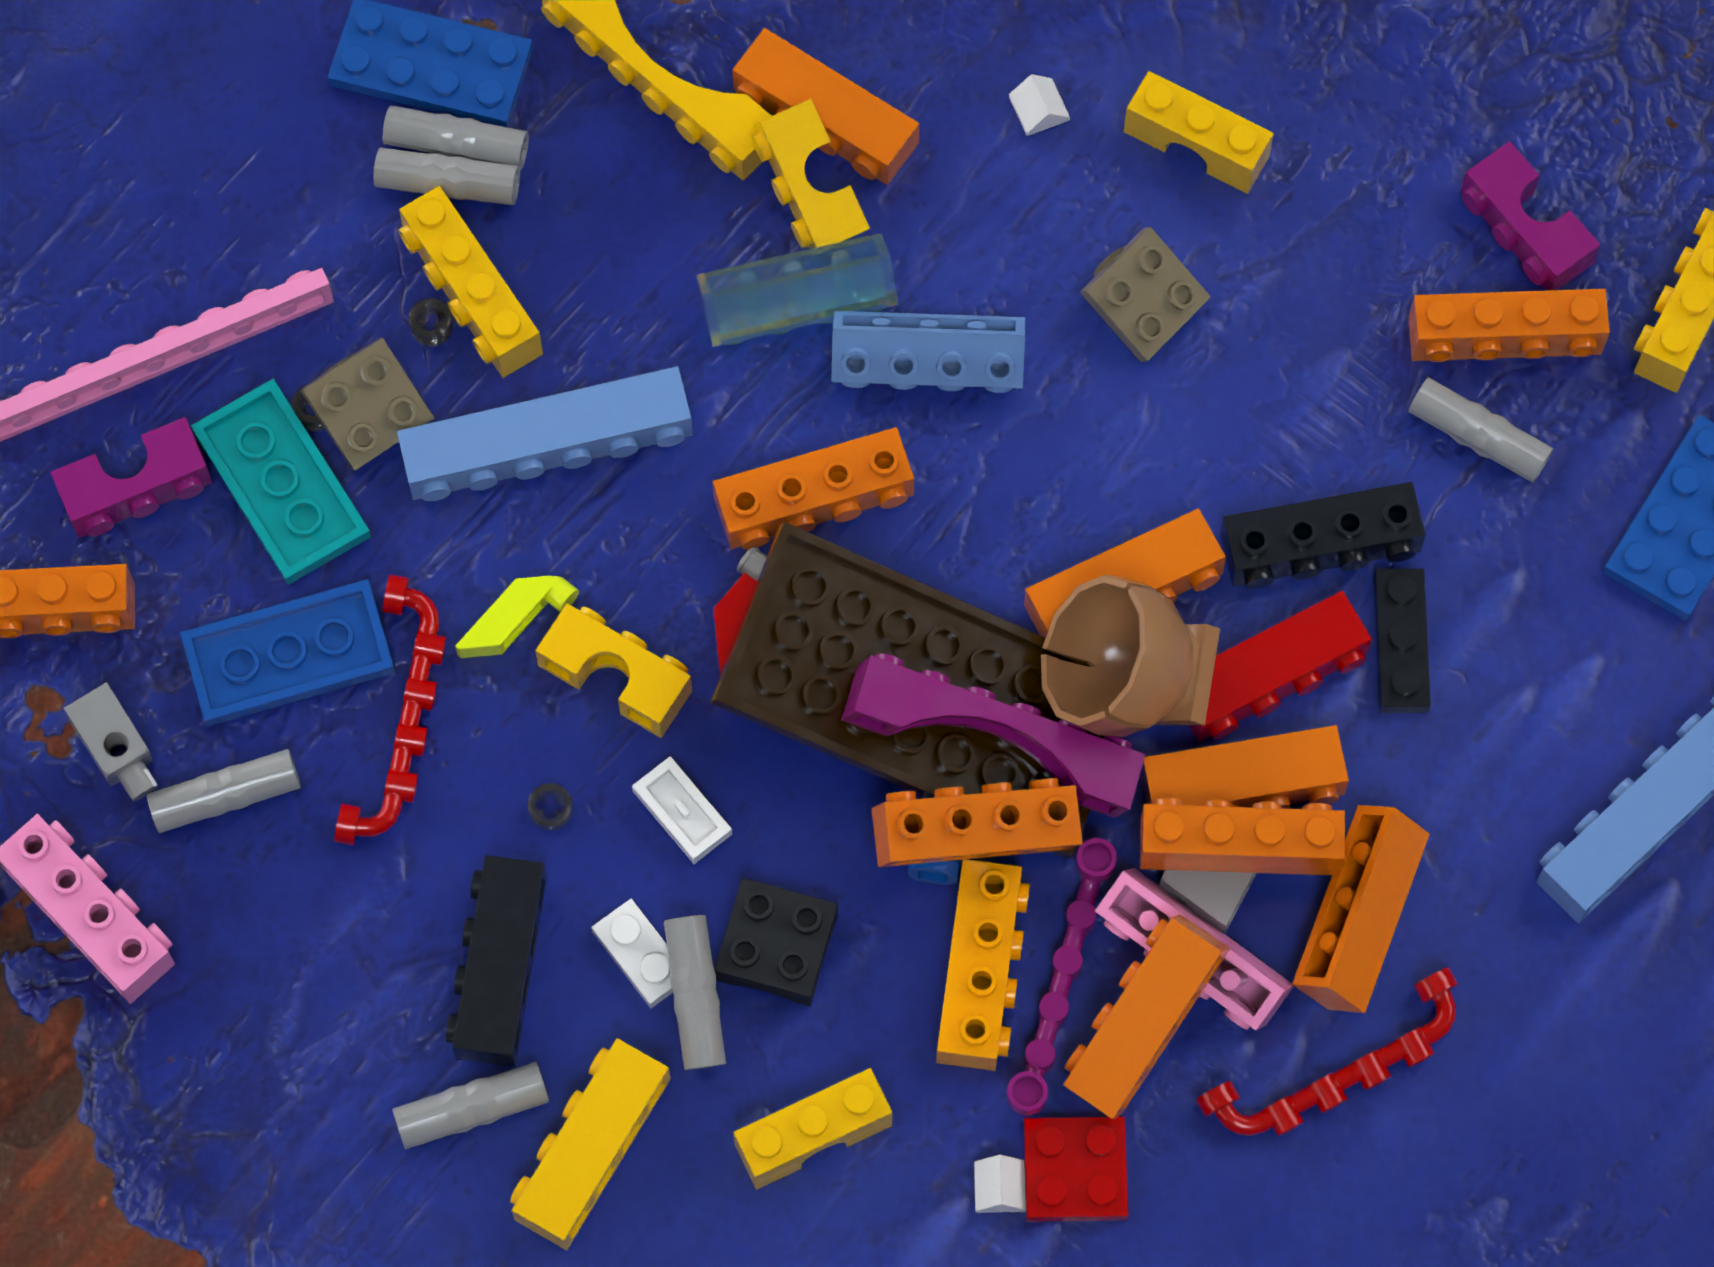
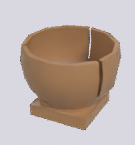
(1140, 658)

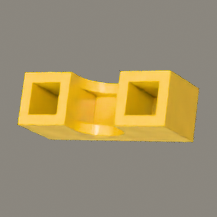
(787, 142)
(1227, 142)
(582, 644)
(829, 1117)

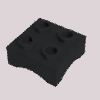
(776, 941)

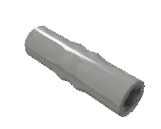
(454, 136)
(457, 176)
(1480, 429)
(223, 791)
(695, 992)
(470, 1105)

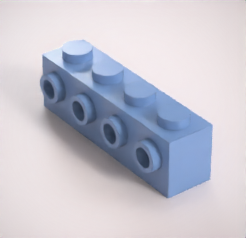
(928, 350)

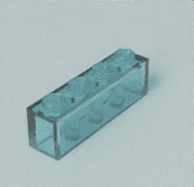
(797, 289)

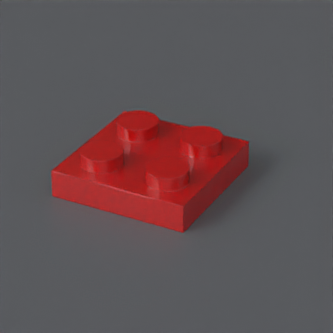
(1075, 1169)

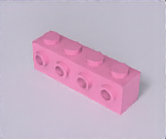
(85, 908)
(1241, 982)

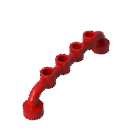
(409, 737)
(1328, 1090)

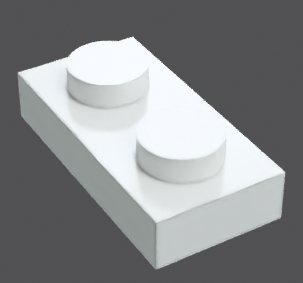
(682, 810)
(637, 951)

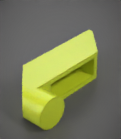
(513, 613)

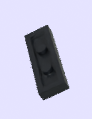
(1402, 641)

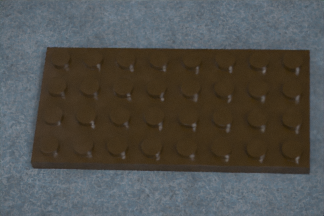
(830, 610)

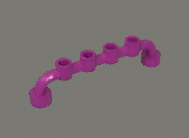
(1028, 1090)

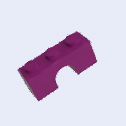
(1548, 251)
(171, 472)

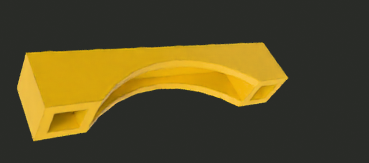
(700, 115)

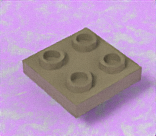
(1144, 293)
(366, 403)

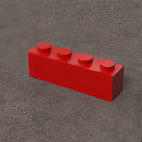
(1283, 661)

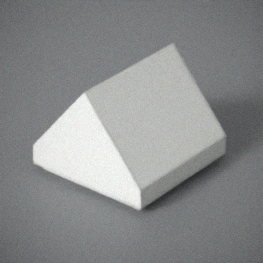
(1038, 104)
(999, 1185)

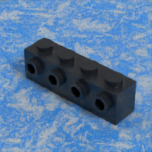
(1322, 535)
(498, 960)

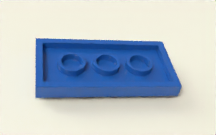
(430, 62)
(1671, 540)
(287, 652)

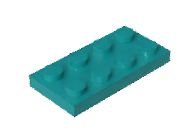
(280, 481)

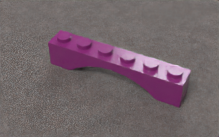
(896, 699)

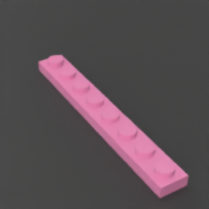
(166, 351)

